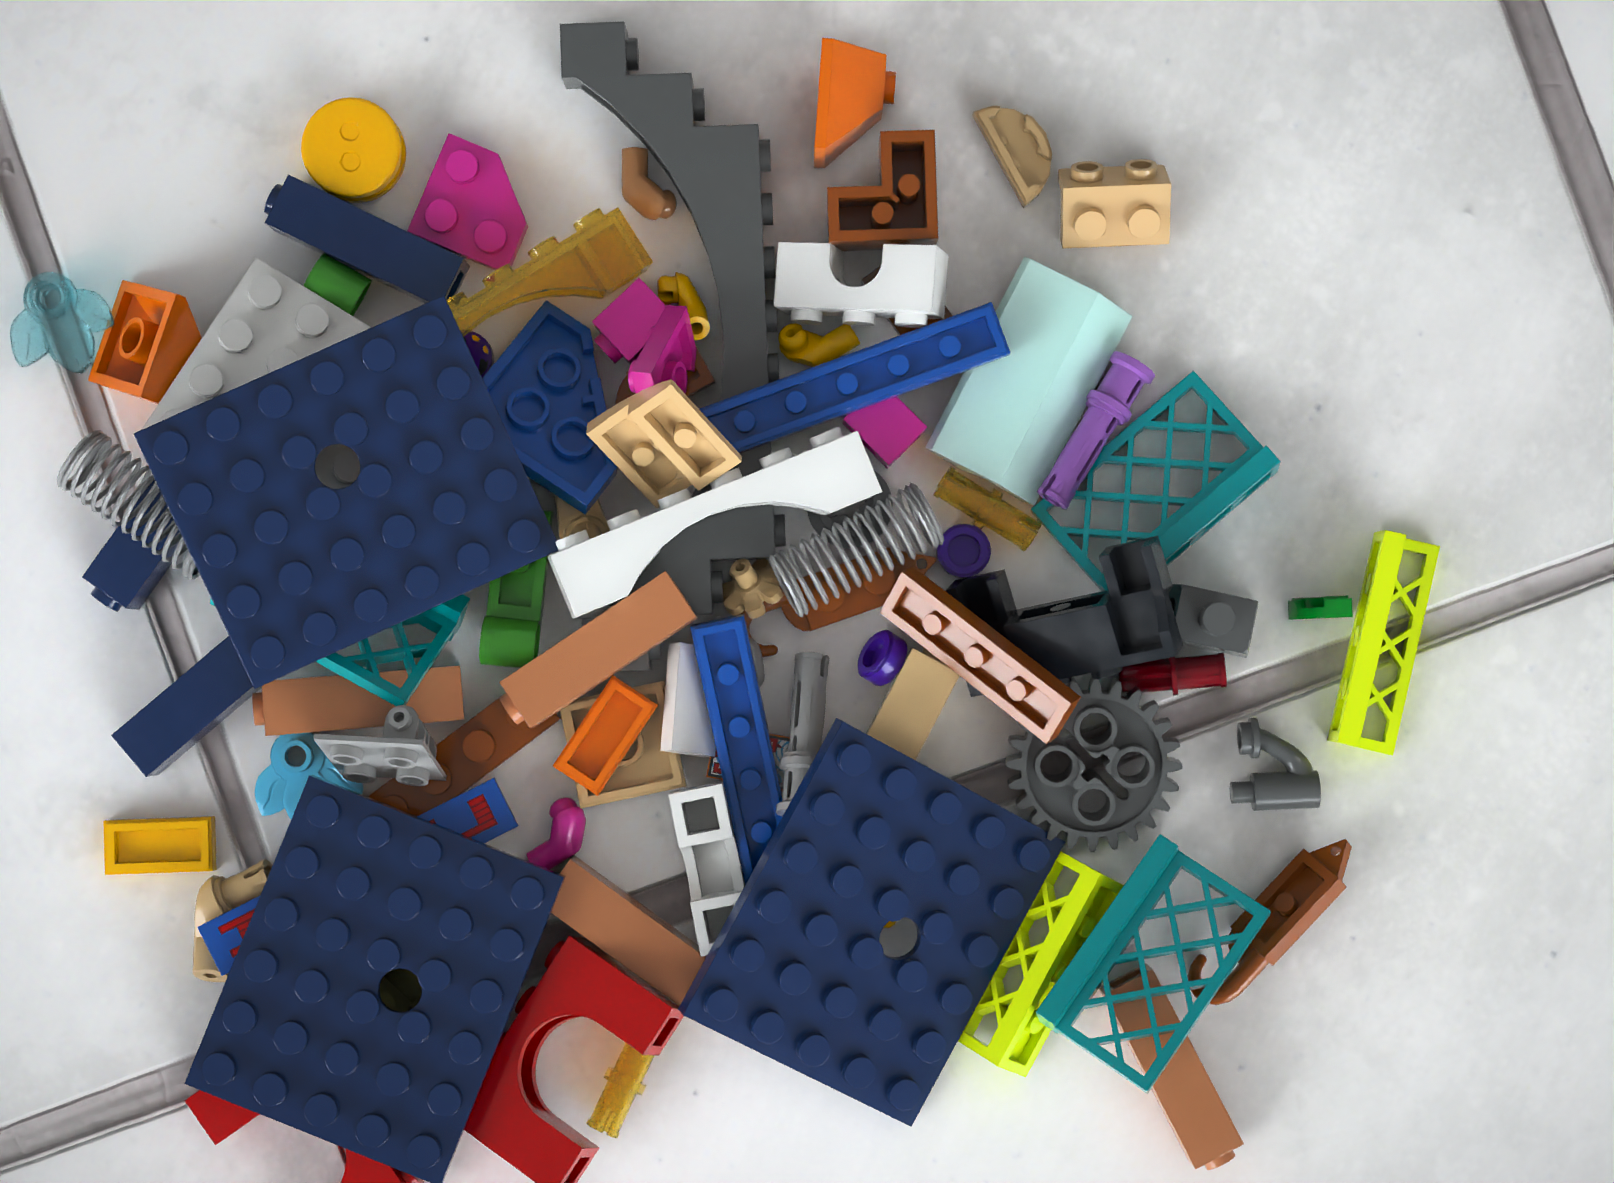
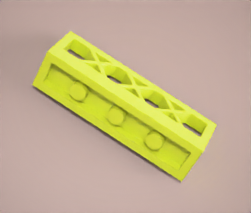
(1370, 633)
(1019, 1030)

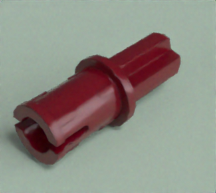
(1175, 674)

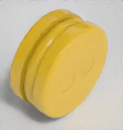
(353, 150)

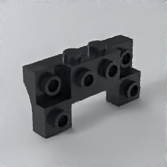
(1091, 631)

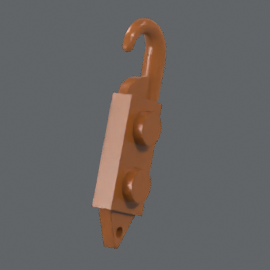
(859, 600)
(1295, 903)

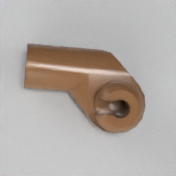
(640, 190)

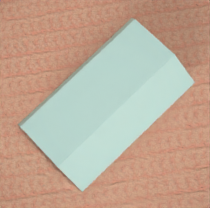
(1021, 409)

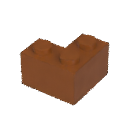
(897, 210)

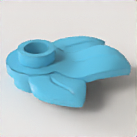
(283, 783)

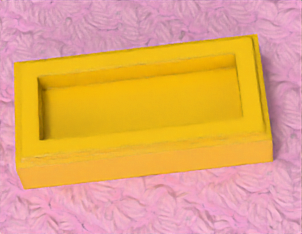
(160, 845)

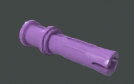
(1106, 409)

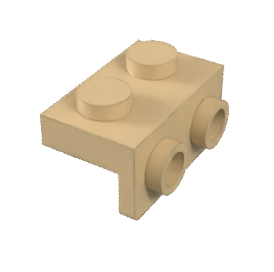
(1114, 204)

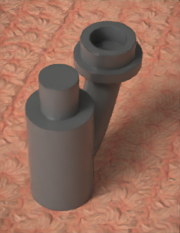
(1275, 790)

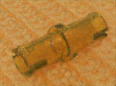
(987, 508)
(620, 1091)

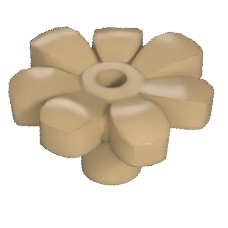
(751, 588)

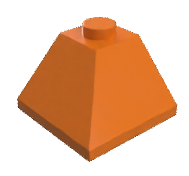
(849, 97)
(147, 342)

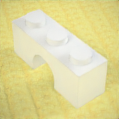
(906, 287)
(709, 856)

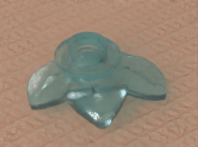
(60, 331)

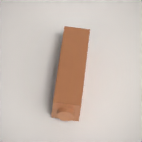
(596, 651)
(339, 704)
(627, 930)
(1184, 1085)

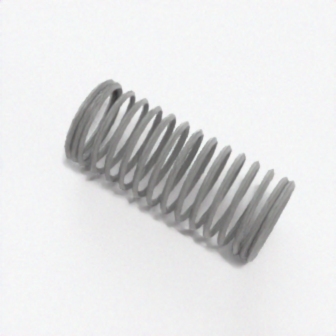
(87, 471)
(922, 514)

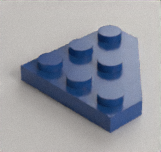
(546, 397)

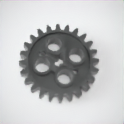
(1058, 795)

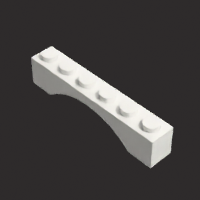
(817, 481)

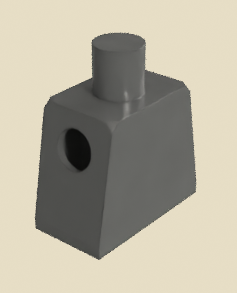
(1214, 619)

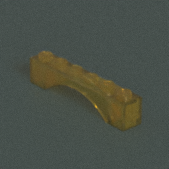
(587, 264)

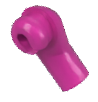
(565, 834)

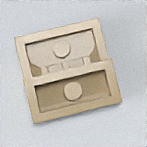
(662, 442)

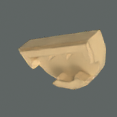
(1018, 147)

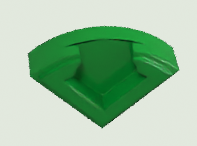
(1320, 607)

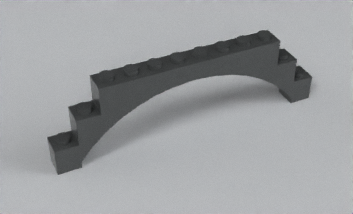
(721, 186)

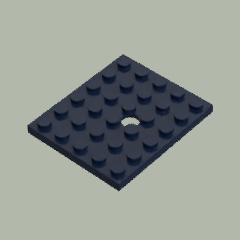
(325, 566)
(802, 948)
(303, 1005)

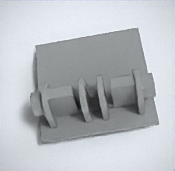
(402, 752)

